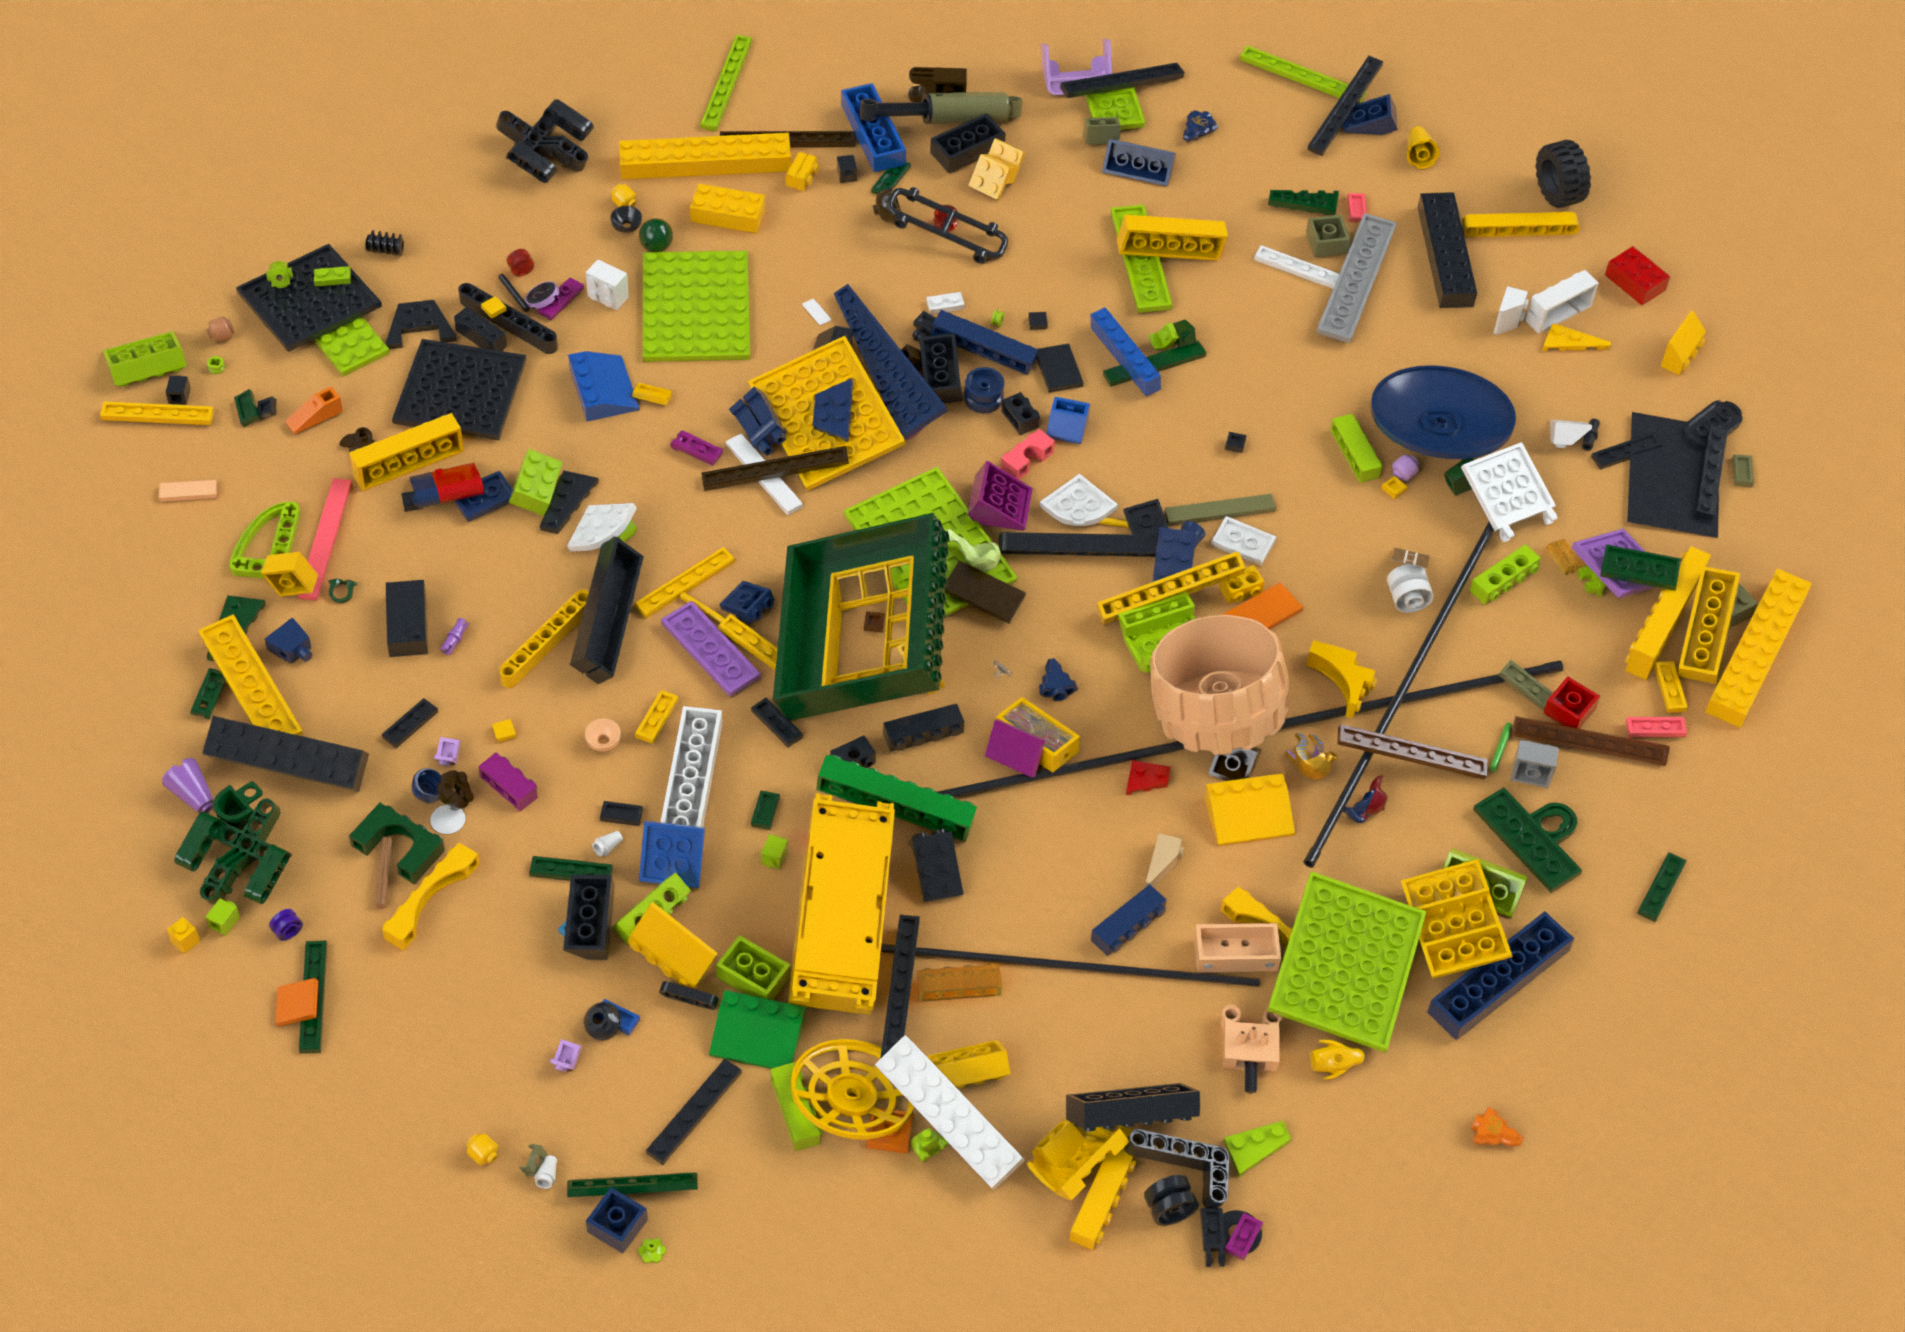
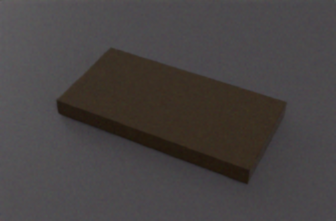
(984, 592)

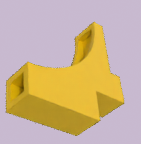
(1344, 671)

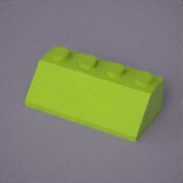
(1503, 884)

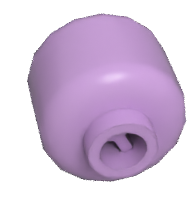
(1405, 467)

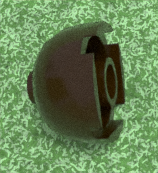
(881, 208)

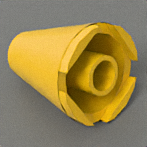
(1421, 148)

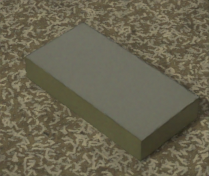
(1742, 470)

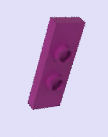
(567, 293)

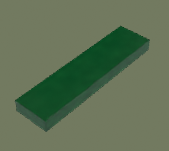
(563, 869)
(1661, 887)

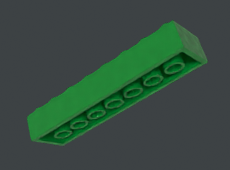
(910, 801)

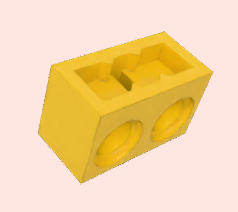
(1242, 586)

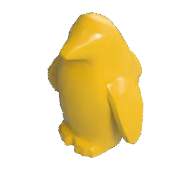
(1335, 1058)

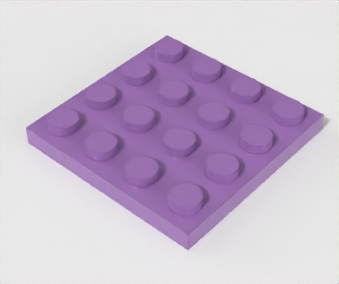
(1592, 553)

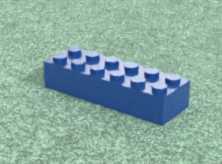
(876, 137)

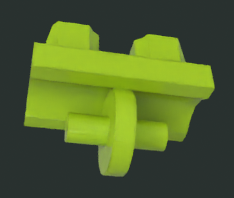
(1594, 584)

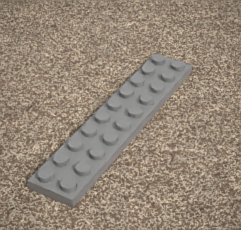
(1356, 278)

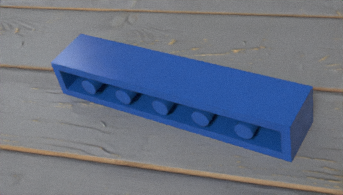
(1125, 351)

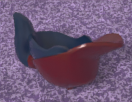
(1371, 804)

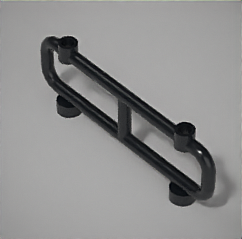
(902, 219)

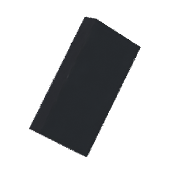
(621, 813)

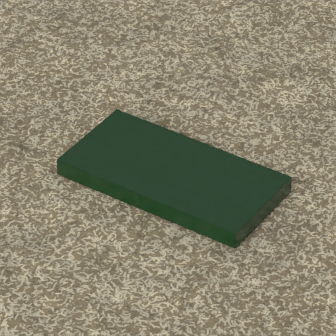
(1640, 567)

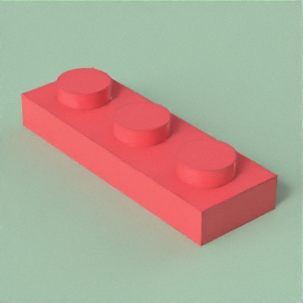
(1656, 727)

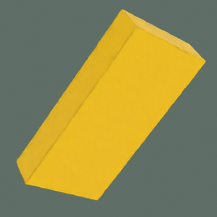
(652, 394)

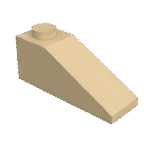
(1164, 858)

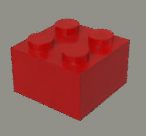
(1571, 703)

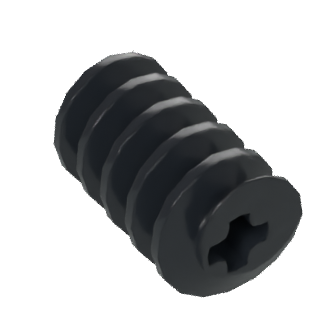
(384, 243)

